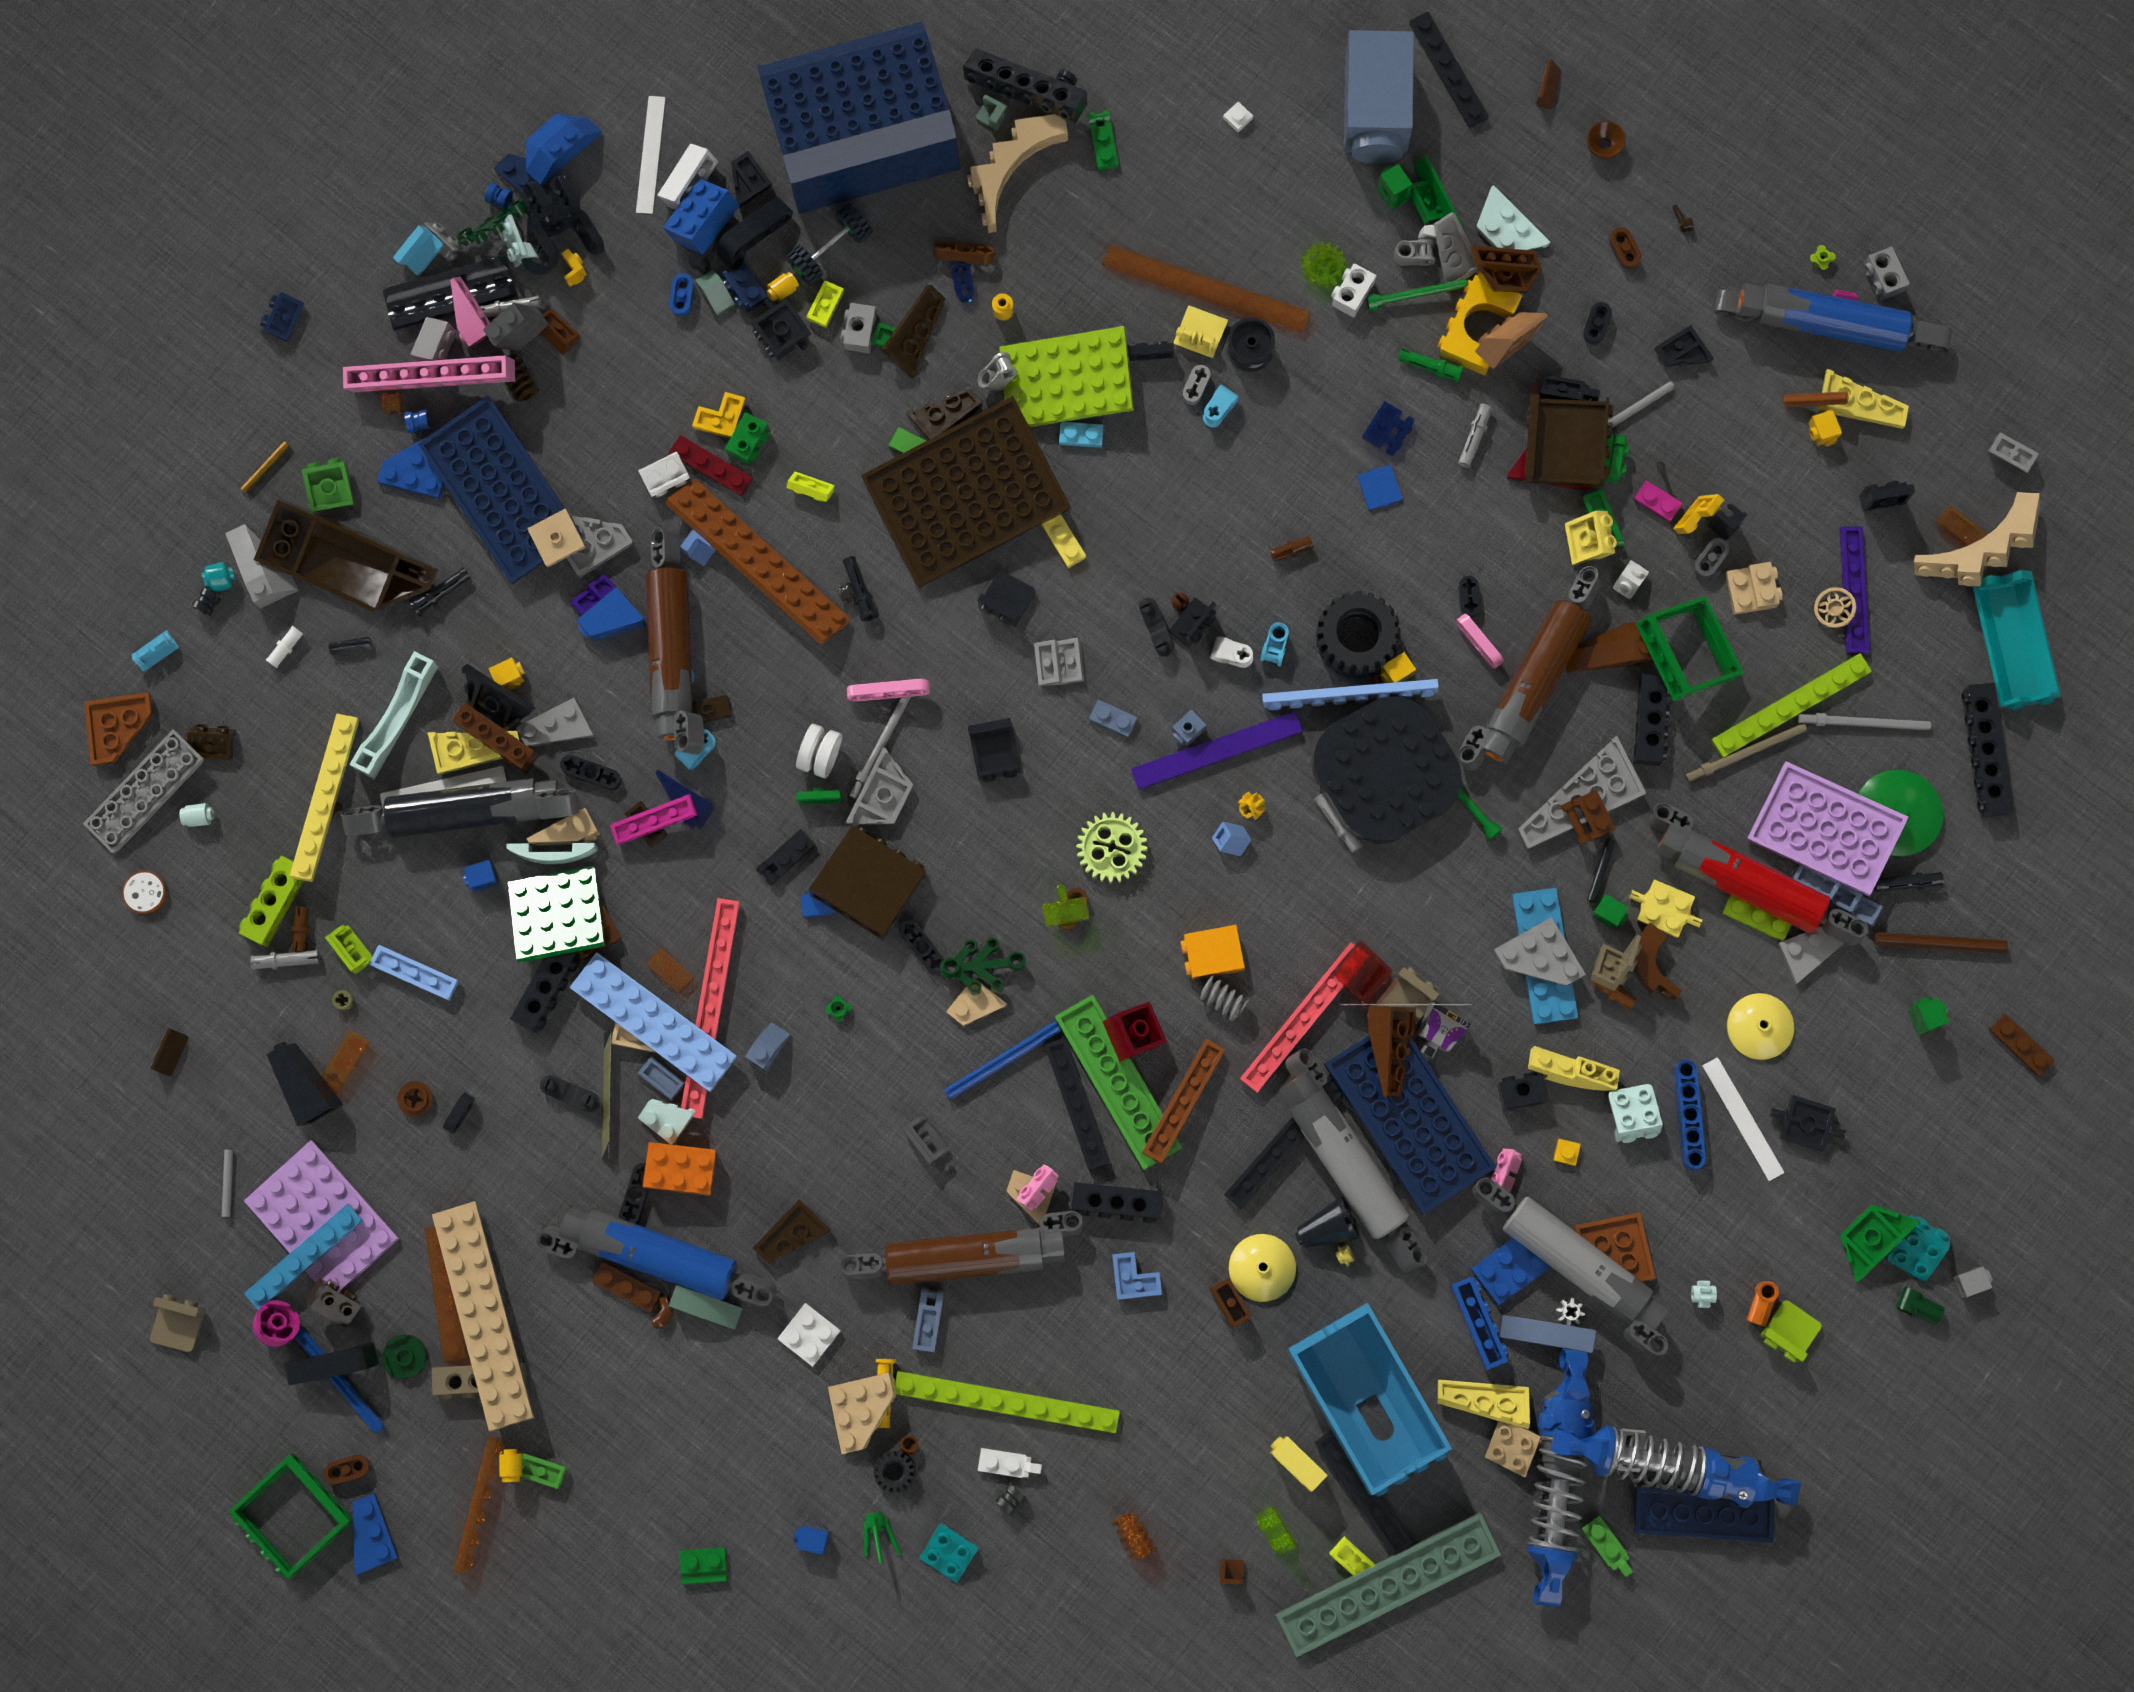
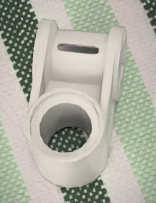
(1229, 652)

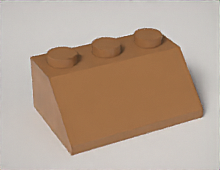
(1509, 337)

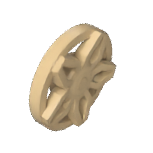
(1835, 607)

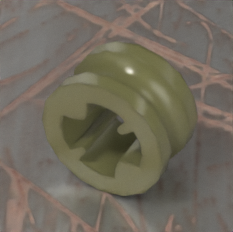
(336, 996)

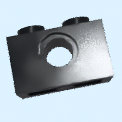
(1536, 1091)

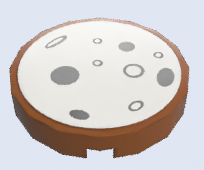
(144, 892)

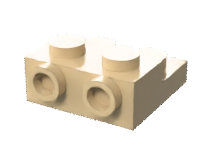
(1753, 588)

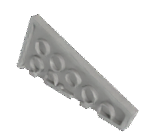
(1607, 773)

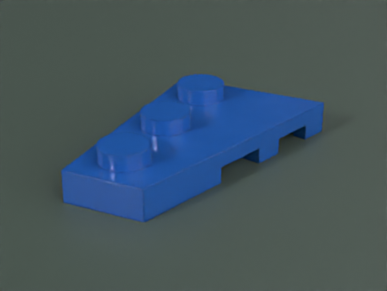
(371, 1535)

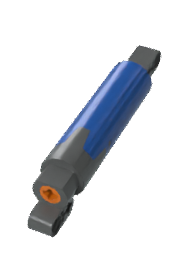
(1831, 317)
(653, 1254)

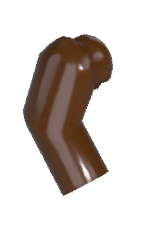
(664, 1315)

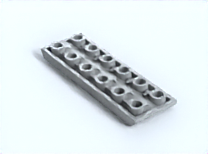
(144, 792)

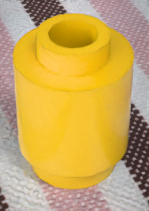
(782, 287)
(1002, 307)
(510, 1465)

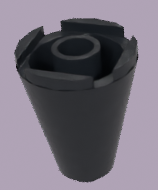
(1329, 1226)

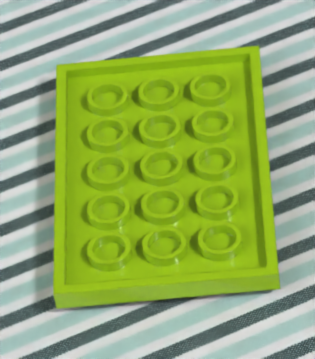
(1071, 376)

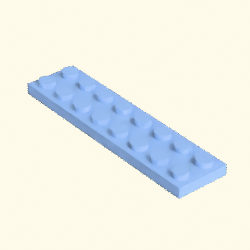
(653, 1022)

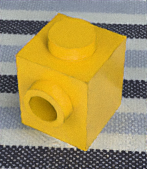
(1824, 428)
(1398, 669)
(508, 674)

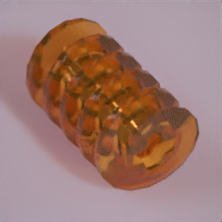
(1133, 1535)

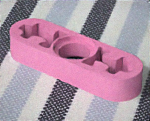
(1479, 641)

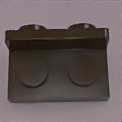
(212, 742)

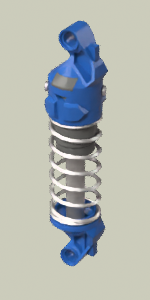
(1572, 1410)

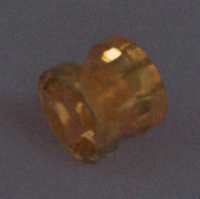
(392, 402)

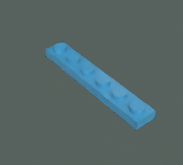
(303, 1256)

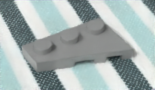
(555, 725)

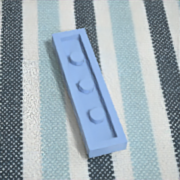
(414, 972)

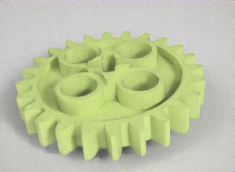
(1105, 866)

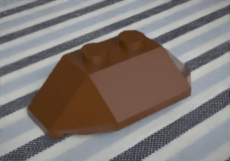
(1506, 268)

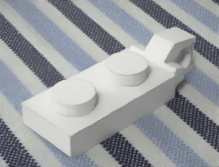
(1007, 1463)

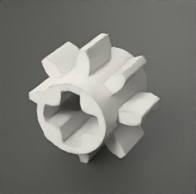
(1576, 1313)

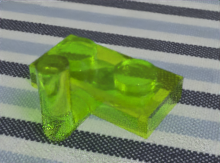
(1065, 910)

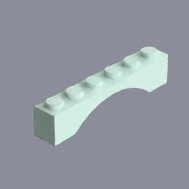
(379, 744)

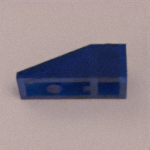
(676, 790)

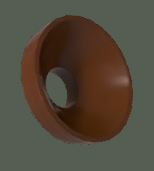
(1609, 131)

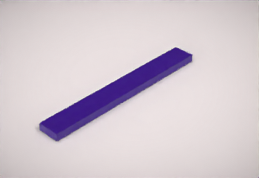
(1216, 750)

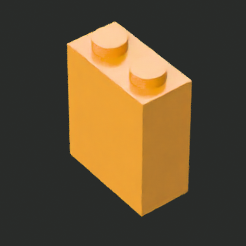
(1212, 952)

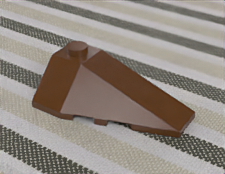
(1612, 649)
(1389, 1035)

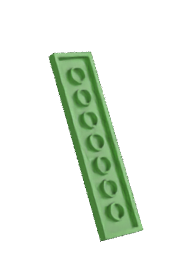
(1115, 1081)

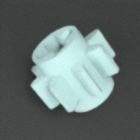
(1703, 1294)

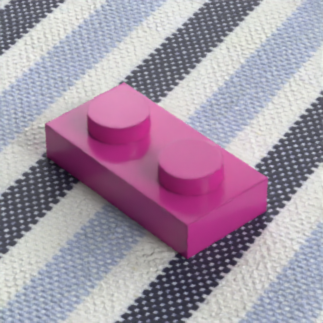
(1657, 501)

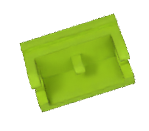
(349, 948)

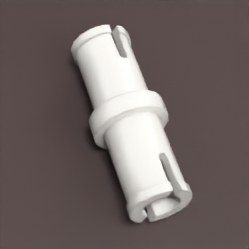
(284, 646)

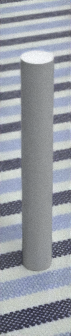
(227, 1183)

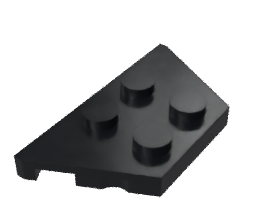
(494, 700)

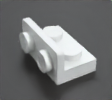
(664, 475)

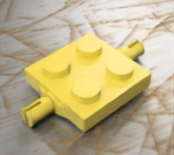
(1665, 908)

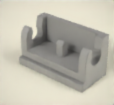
(2013, 452)

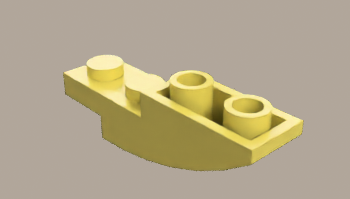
(1573, 1072)

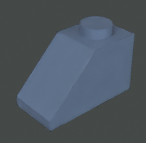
(767, 1046)

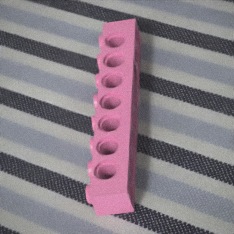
(429, 374)

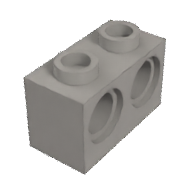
(1892, 272)

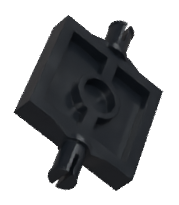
(1807, 1123)

